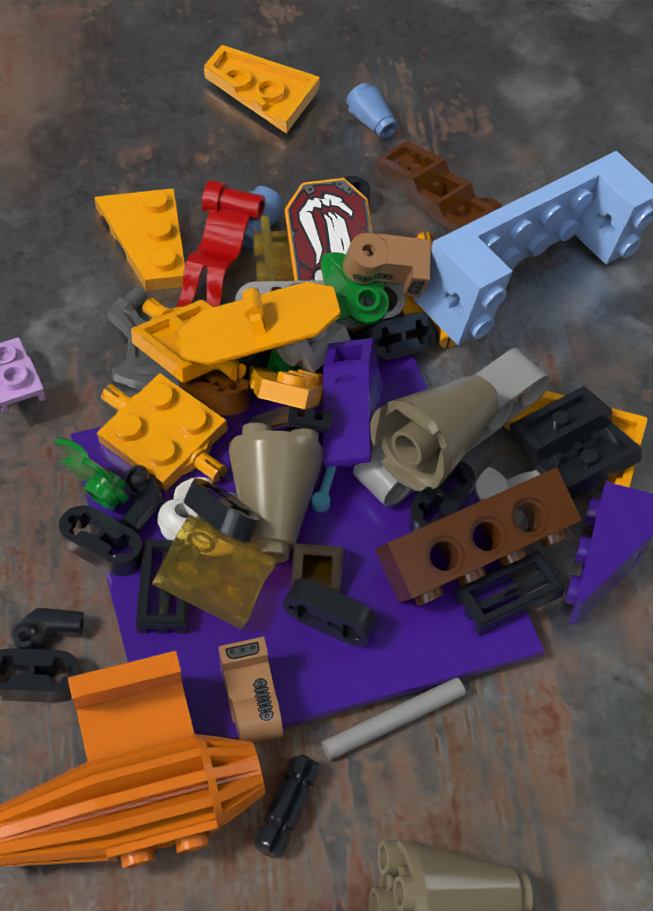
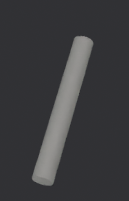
(393, 718)

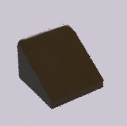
(318, 564)

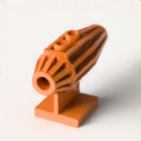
(143, 778)

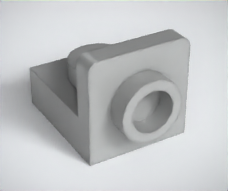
(312, 352)

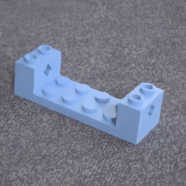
(470, 267)

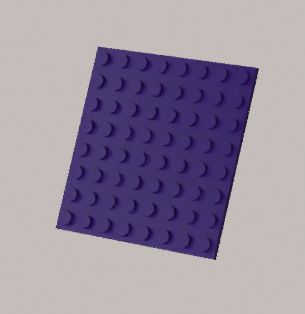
(308, 668)

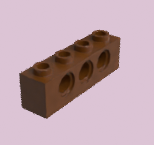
(541, 499)

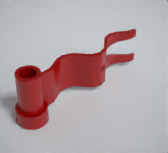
(222, 239)

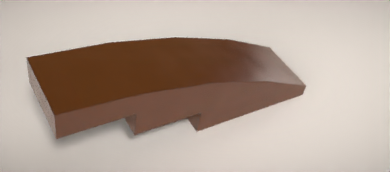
(432, 186)

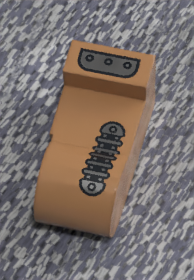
(389, 260)
(250, 690)

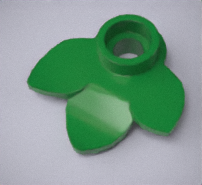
(349, 292)
(101, 483)

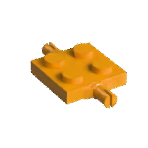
(161, 341)
(163, 431)

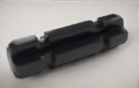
(287, 806)

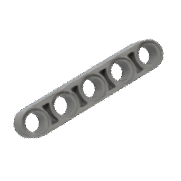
(518, 387)

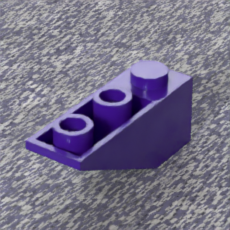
(353, 395)
(615, 548)

